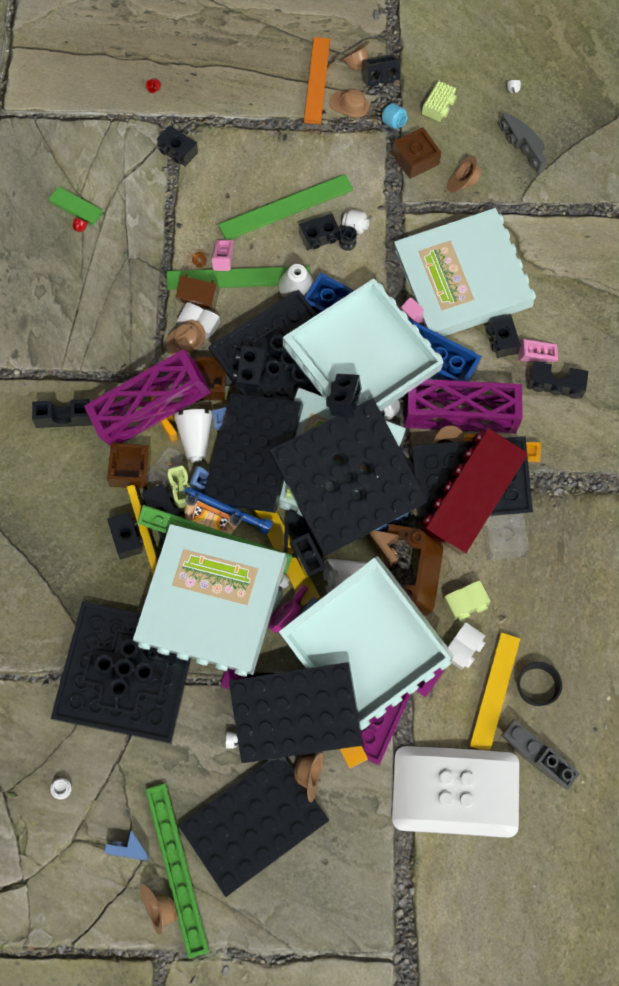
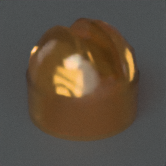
(202, 257)

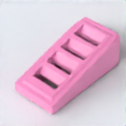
(223, 255)
(413, 310)
(526, 351)

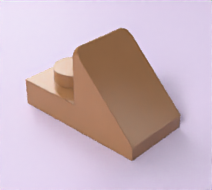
(381, 542)

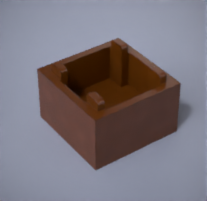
(416, 153)
(197, 292)
(214, 377)
(129, 465)

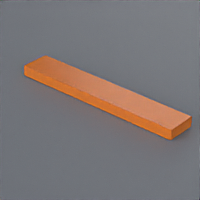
(317, 80)

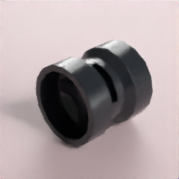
(347, 238)

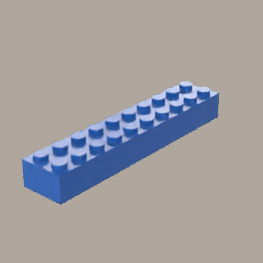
(458, 361)

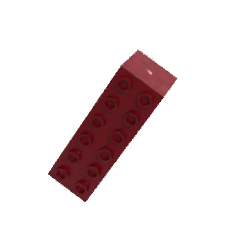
(473, 491)

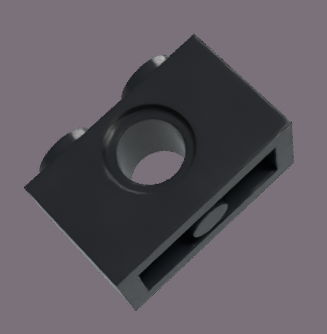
(185, 150)
(503, 326)
(125, 546)
(307, 555)

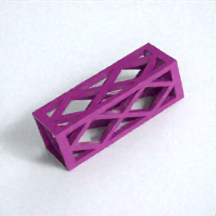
(470, 393)
(119, 431)

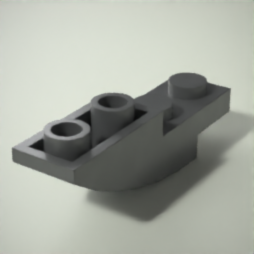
(525, 138)
(539, 755)

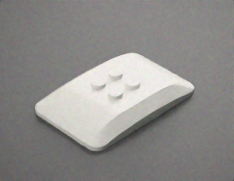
(456, 791)

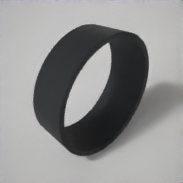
(552, 671)

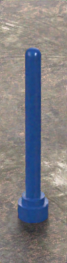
(263, 525)

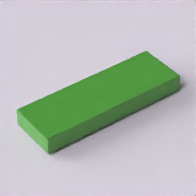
(75, 206)

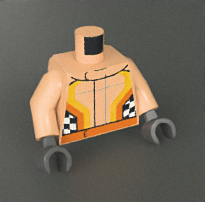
(209, 515)

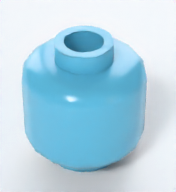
(394, 116)

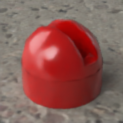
(151, 84)
(79, 225)

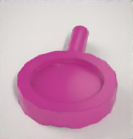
(287, 612)

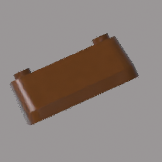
(428, 573)

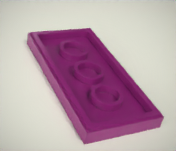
(380, 731)

